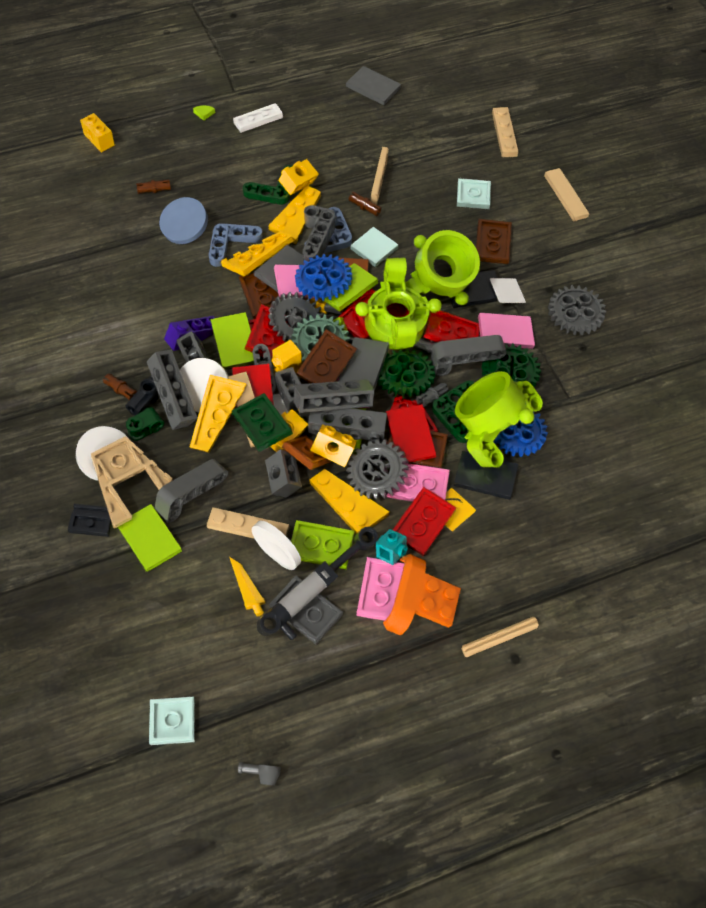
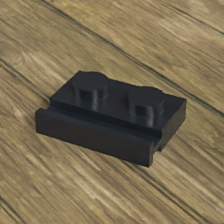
(90, 520)

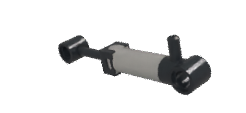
(311, 587)

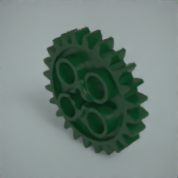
(527, 371)
(406, 373)

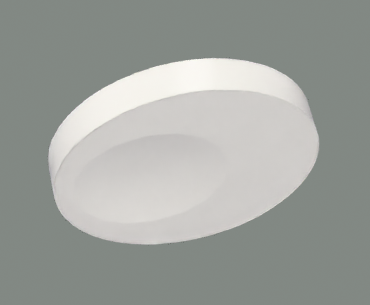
(196, 376)
(91, 442)
(276, 545)

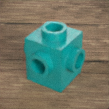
(391, 547)

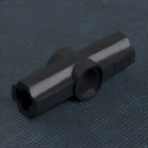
(143, 397)

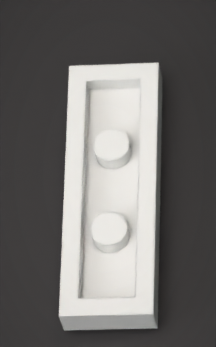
(258, 117)

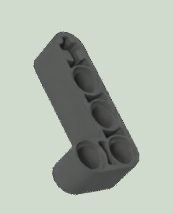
(323, 225)
(466, 351)
(187, 487)

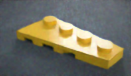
(292, 217)
(257, 254)
(218, 401)
(354, 509)

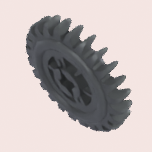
(297, 310)
(379, 483)

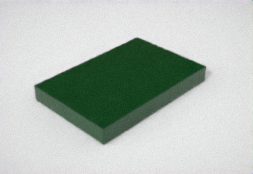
(262, 422)

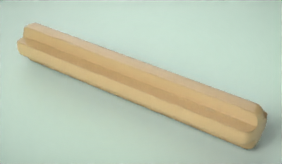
(499, 636)

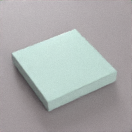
(473, 193)
(374, 246)
(172, 720)

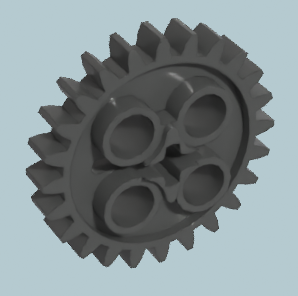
(576, 310)

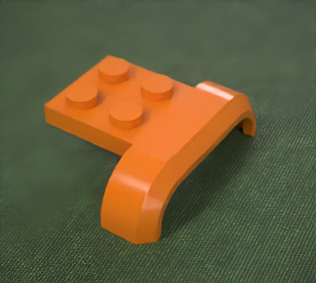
(421, 595)

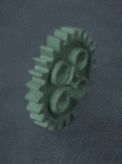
(305, 342)

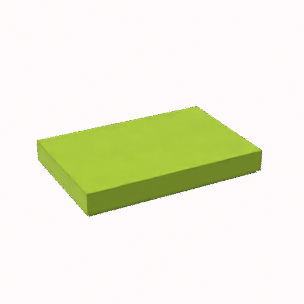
(361, 283)
(231, 337)
(149, 538)
(321, 542)

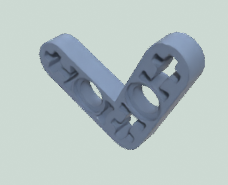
(339, 234)
(228, 235)

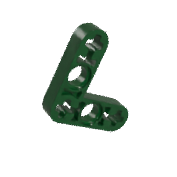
(254, 191)
(449, 411)

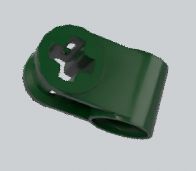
(144, 422)

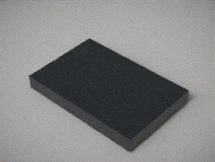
(479, 290)
(486, 480)

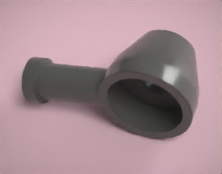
(267, 774)

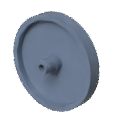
(183, 220)

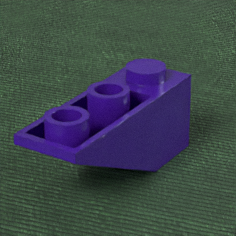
(200, 327)

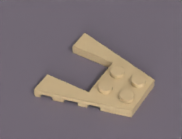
(118, 463)

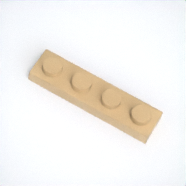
(505, 132)
(238, 523)

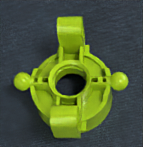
(457, 252)
(384, 327)
(490, 408)

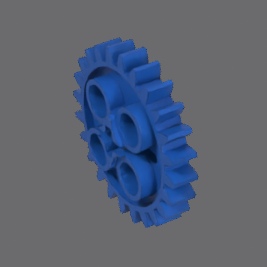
(334, 277)
(523, 437)

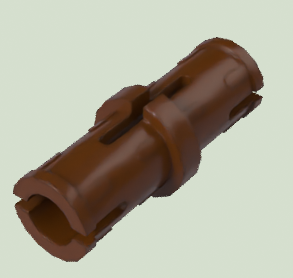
(153, 186)
(365, 204)
(119, 386)

